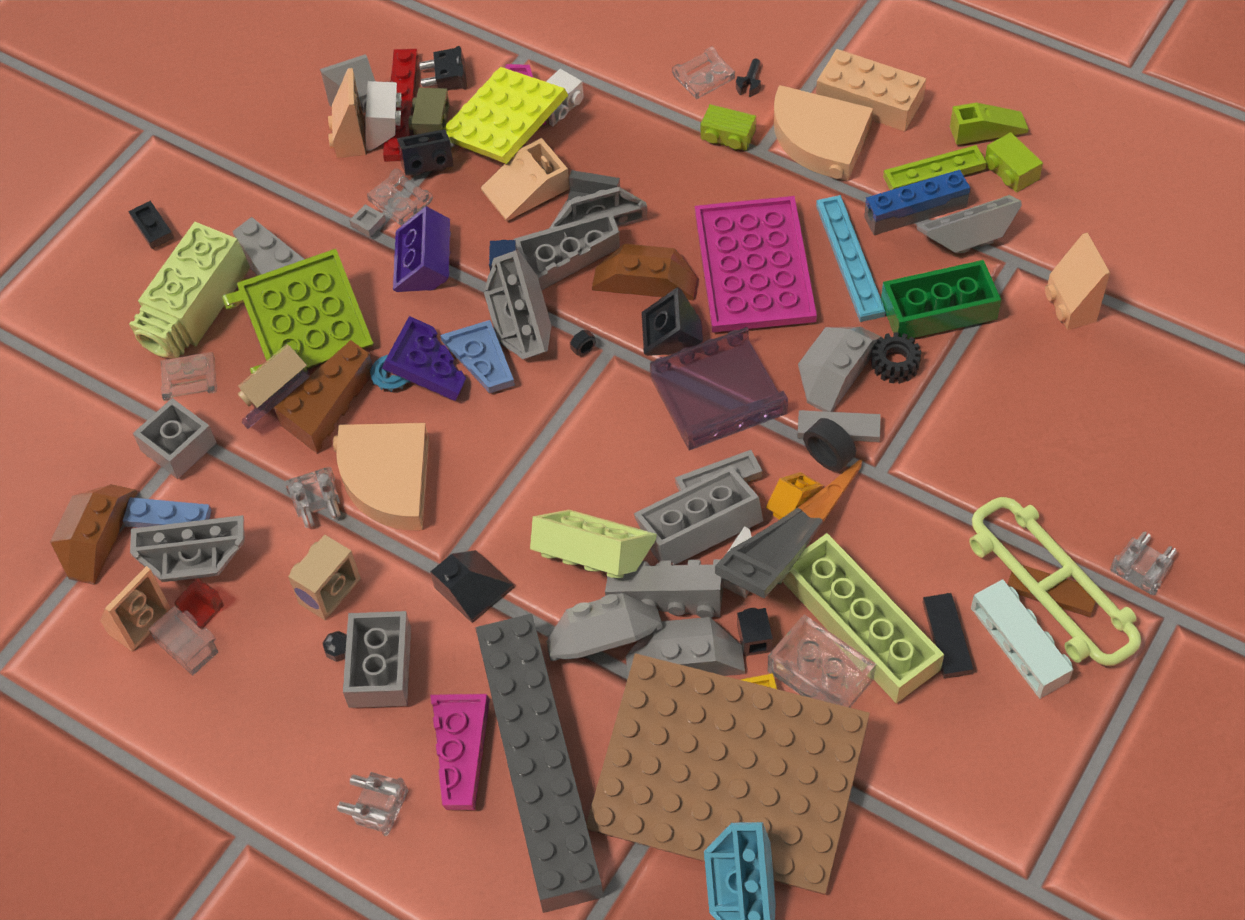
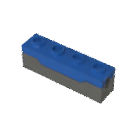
(916, 202)

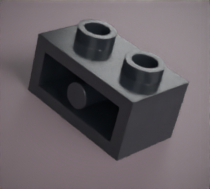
(425, 152)

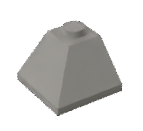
(334, 75)

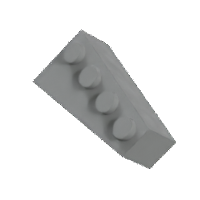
(673, 587)

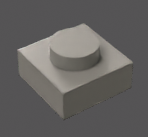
(367, 220)

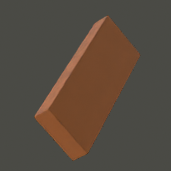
(1066, 594)

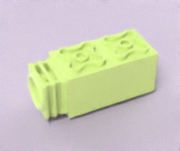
(189, 291)

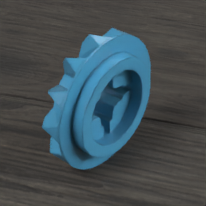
(381, 379)

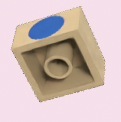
(324, 576)

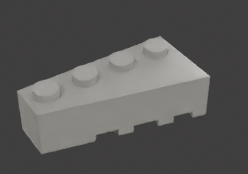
(569, 247)
(263, 248)

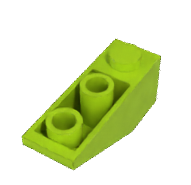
(984, 122)

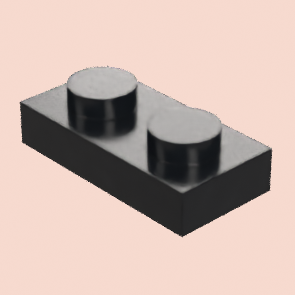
(151, 224)

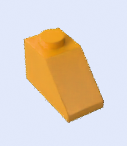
(791, 493)

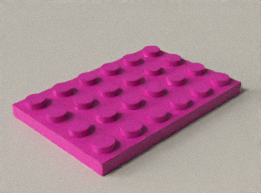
(754, 264)

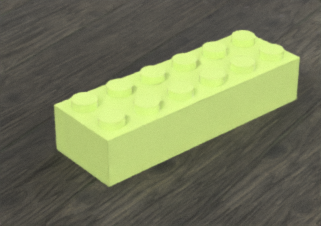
(863, 617)

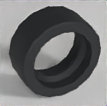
(829, 444)

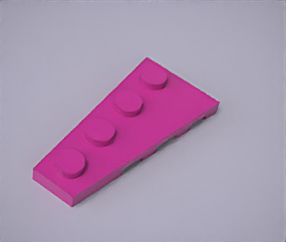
(460, 737)

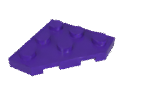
(424, 360)

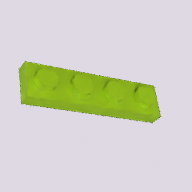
(966, 160)

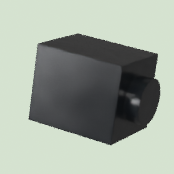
(754, 631)

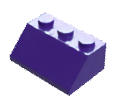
(422, 252)

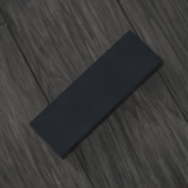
(948, 635)

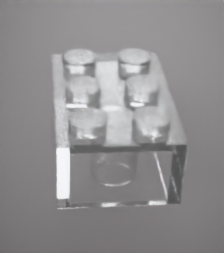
(820, 664)

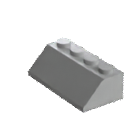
(700, 516)

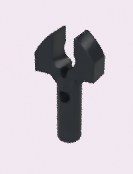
(749, 79)

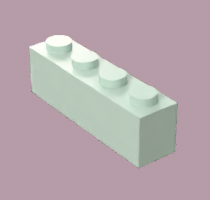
(1022, 638)

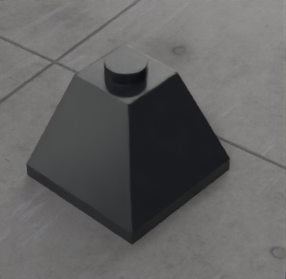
(670, 325)
(470, 583)

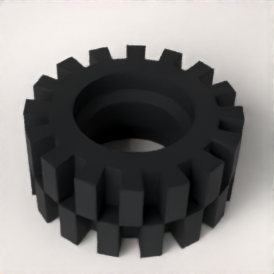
(896, 345)

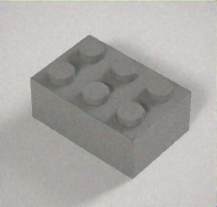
(377, 659)

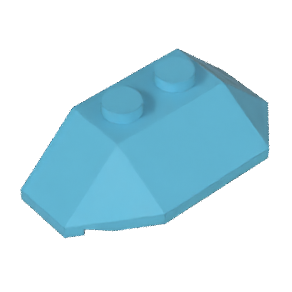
(740, 874)

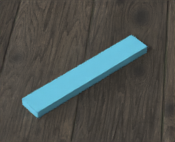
(850, 259)

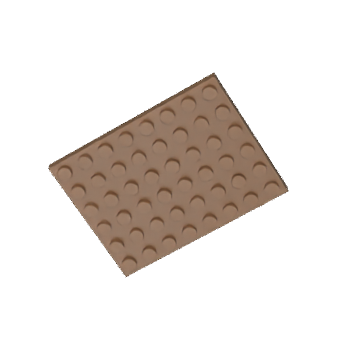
(724, 751)

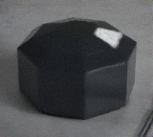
(582, 342)
(335, 646)

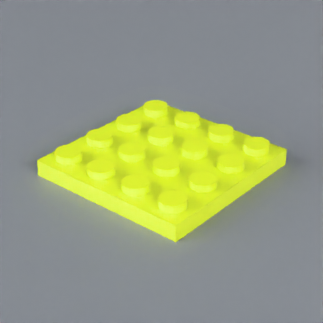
(504, 114)

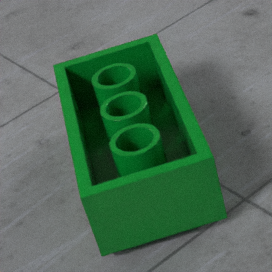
(941, 300)

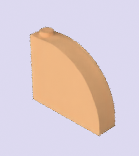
(820, 131)
(385, 471)

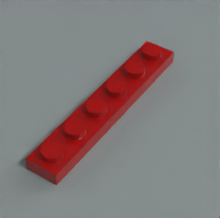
(404, 74)

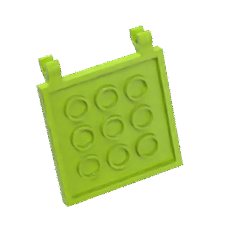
(303, 307)

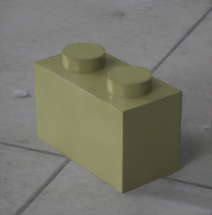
(429, 110)

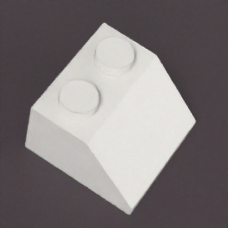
(381, 112)

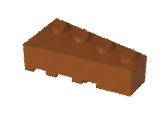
(325, 396)

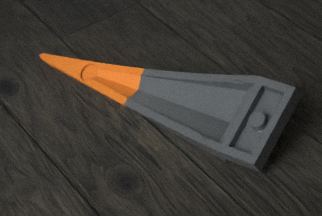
(770, 554)

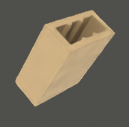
(270, 376)

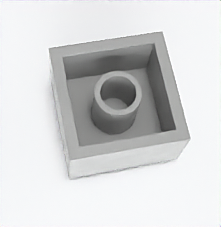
(174, 438)

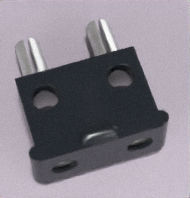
(449, 69)

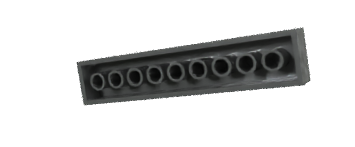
(539, 764)

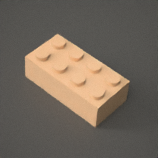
(889, 91)

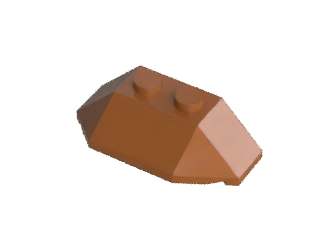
(644, 272)
(90, 530)

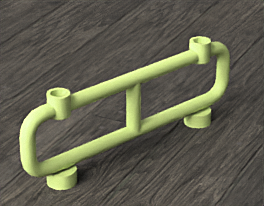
(1080, 645)

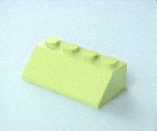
(590, 542)

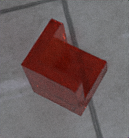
(200, 602)

